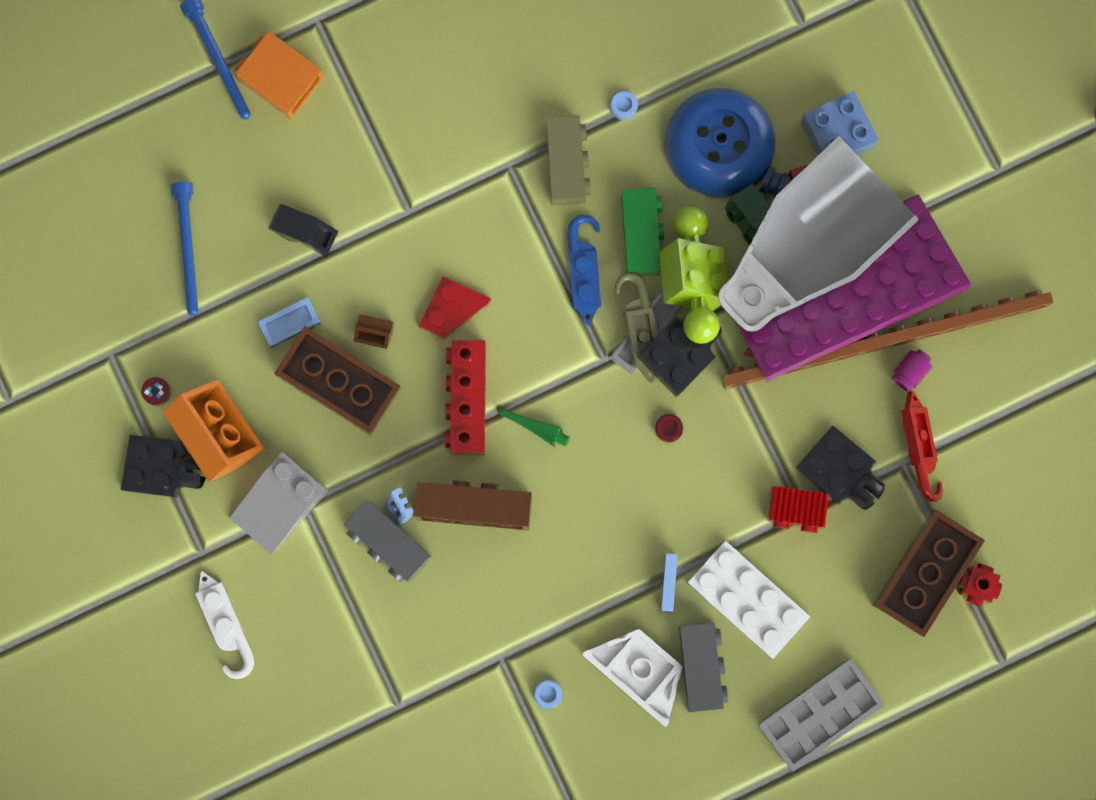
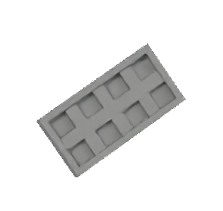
(821, 715)

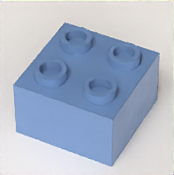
(840, 118)

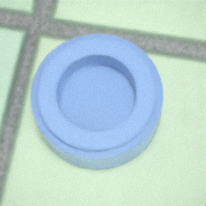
(623, 105)
(548, 694)

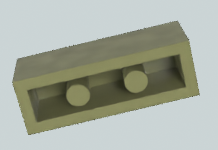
(567, 160)

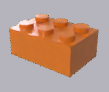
(213, 430)

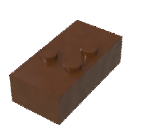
(337, 380)
(473, 505)
(928, 572)

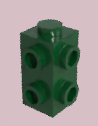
(747, 211)

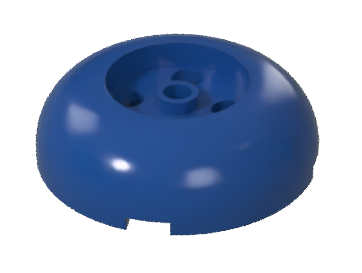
(734, 170)

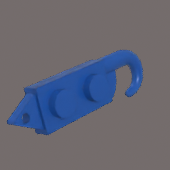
(583, 269)

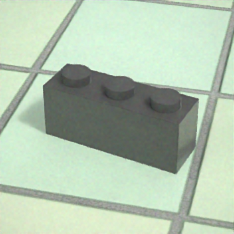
(386, 542)
(702, 667)

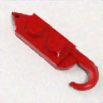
(920, 445)

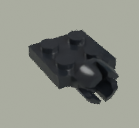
(675, 357)
(159, 467)
(842, 470)

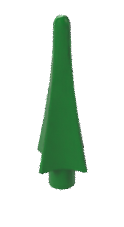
(547, 432)

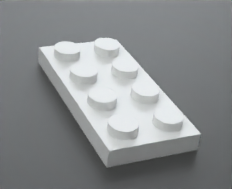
(748, 600)

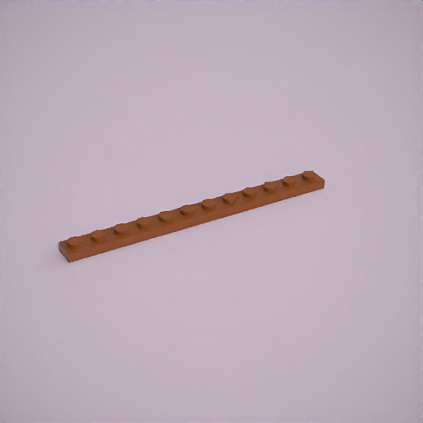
(901, 334)

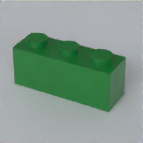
(642, 230)

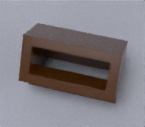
(373, 331)

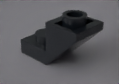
(303, 228)

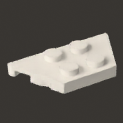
(640, 671)

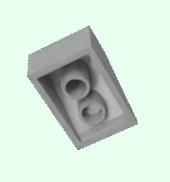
(278, 503)

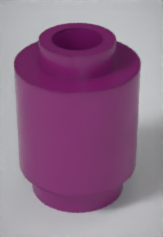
(912, 370)

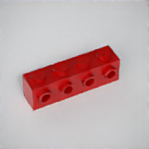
(468, 397)

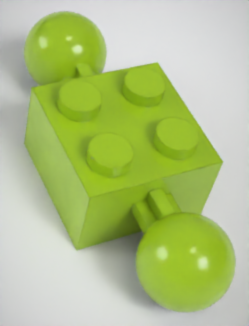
(694, 274)

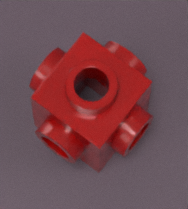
(970, 587)

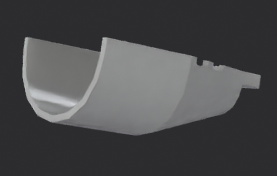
(815, 237)

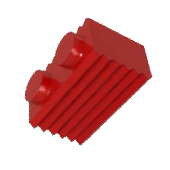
(797, 508)

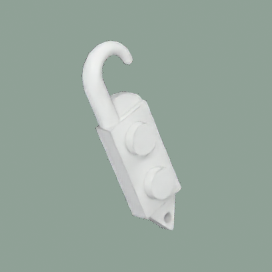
(224, 623)

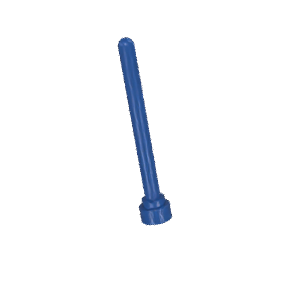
(194, 12)
(182, 195)

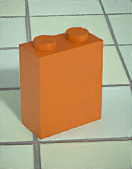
(278, 74)

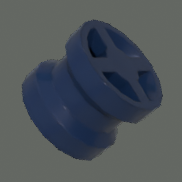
(773, 182)

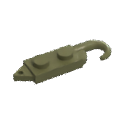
(638, 321)

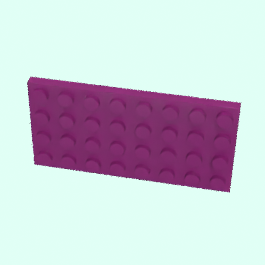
(899, 283)

